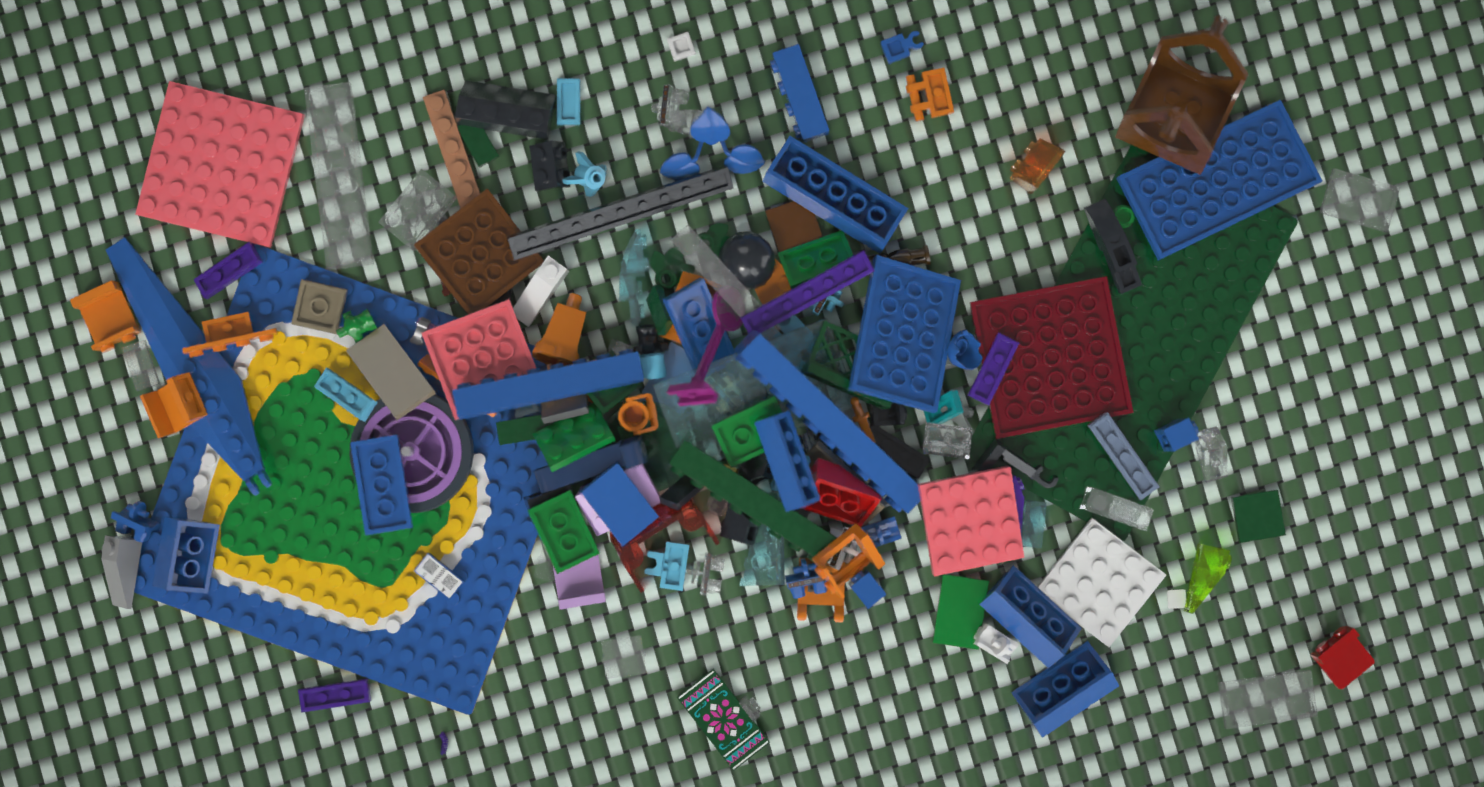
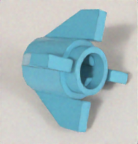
(587, 175)

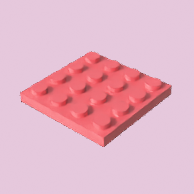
(478, 348)
(971, 520)

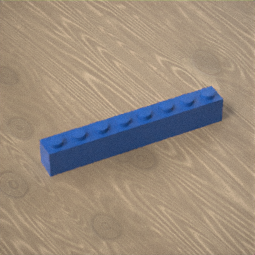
(547, 385)

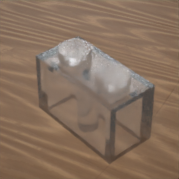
(947, 440)

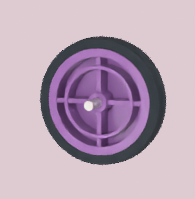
(433, 449)

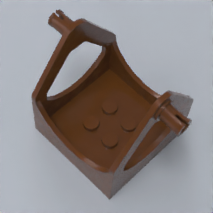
(1181, 107)

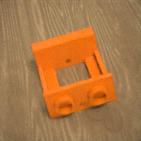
(868, 555)

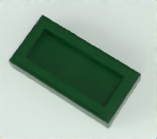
(478, 144)
(658, 310)

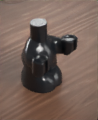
(648, 340)

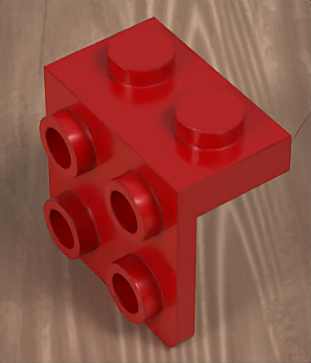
(1342, 657)

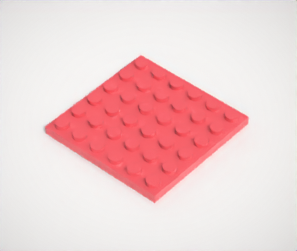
(220, 164)

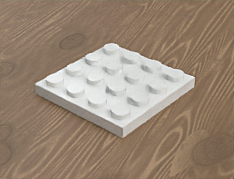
(1101, 582)

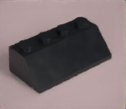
(505, 109)

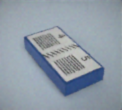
(439, 576)

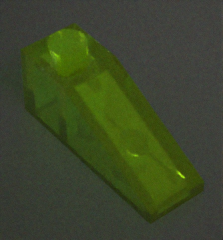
(1207, 570)

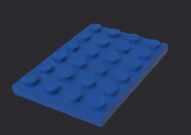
(904, 334)

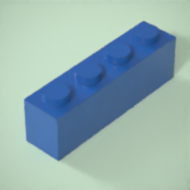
(800, 93)
(787, 461)

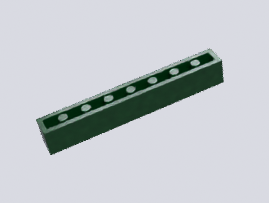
(750, 499)

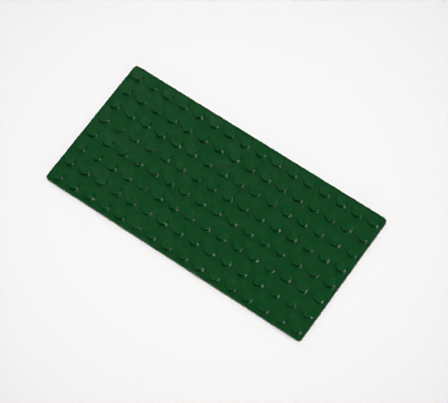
(1170, 342)

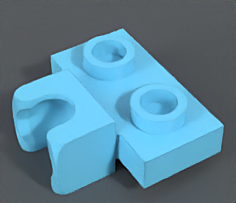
(670, 565)

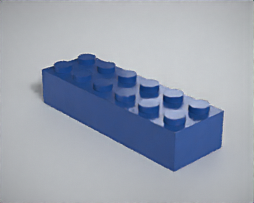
(834, 194)

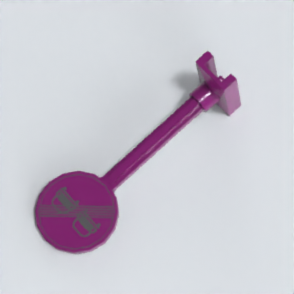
(698, 390)

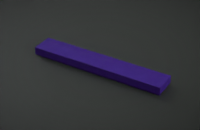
(808, 293)

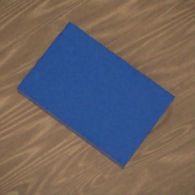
(619, 504)

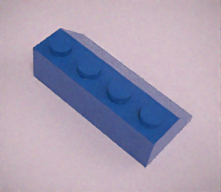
(1031, 616)
(1065, 689)

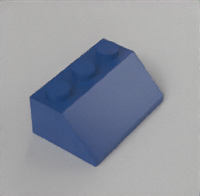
(185, 555)

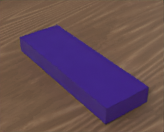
(228, 270)
(993, 369)
(334, 695)

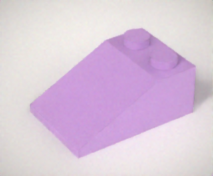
(643, 483)

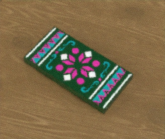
(723, 719)

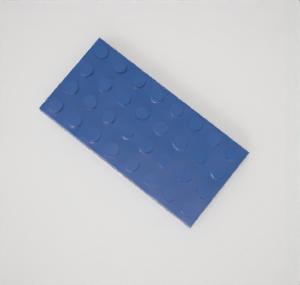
(1250, 169)

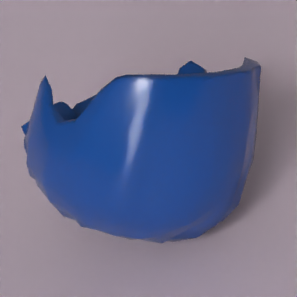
(964, 351)

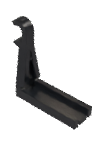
(997, 449)

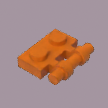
(937, 94)

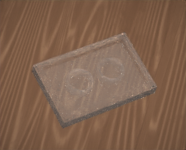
(1359, 200)

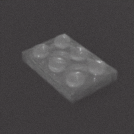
(417, 209)

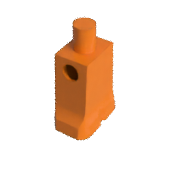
(562, 334)

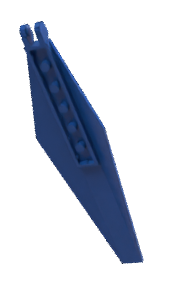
(168, 330)

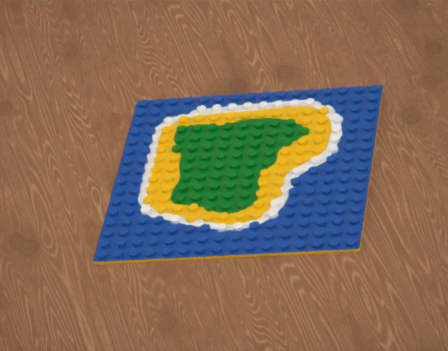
(298, 553)

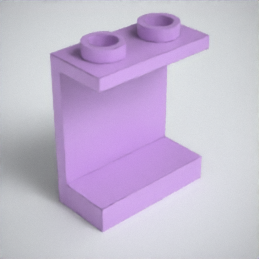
(580, 585)

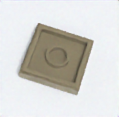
(319, 306)

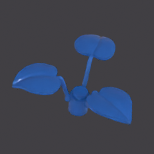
(712, 128)

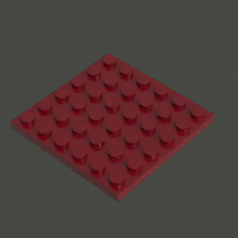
(1065, 360)

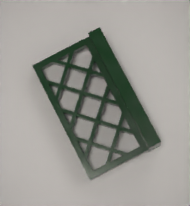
(831, 376)

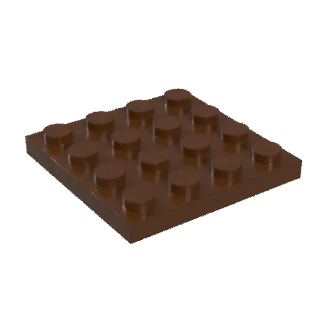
(474, 255)

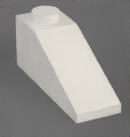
(539, 290)

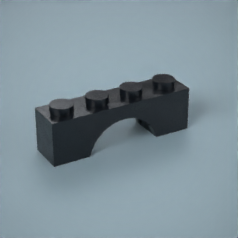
(738, 526)

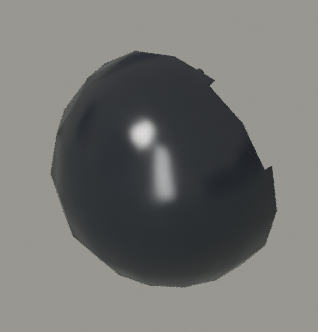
(748, 259)

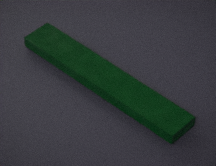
(523, 428)

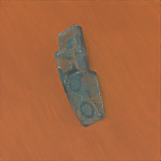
(634, 267)

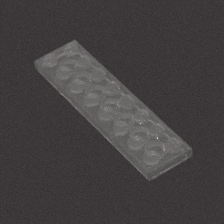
(338, 176)

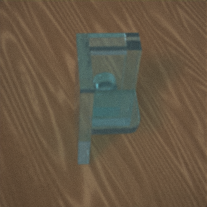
(1033, 523)

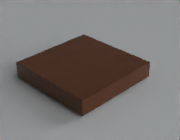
(792, 225)

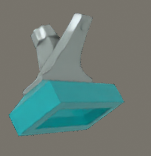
(952, 409)

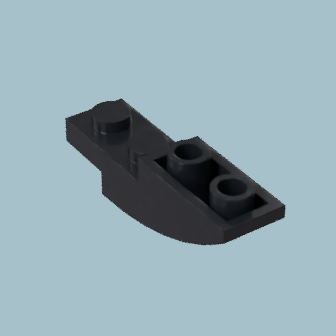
(1114, 245)

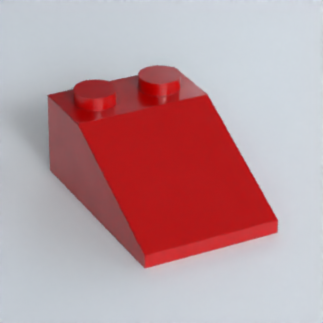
(841, 494)

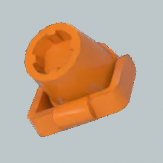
(635, 414)

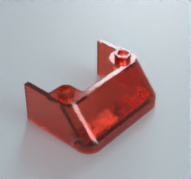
(690, 518)

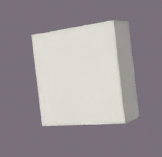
(681, 46)

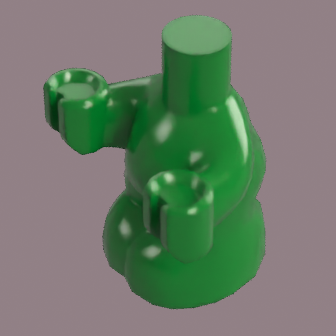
(356, 325)

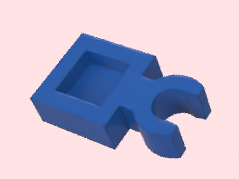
(897, 47)

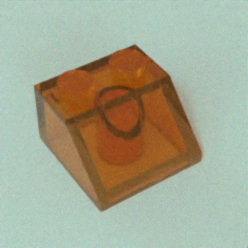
(1036, 165)

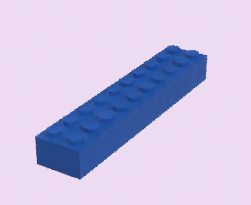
(824, 417)

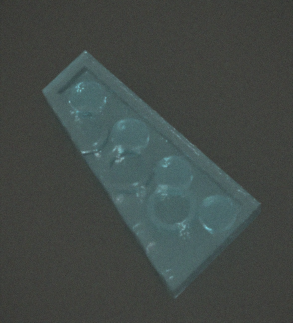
(765, 559)

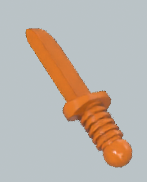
(861, 418)

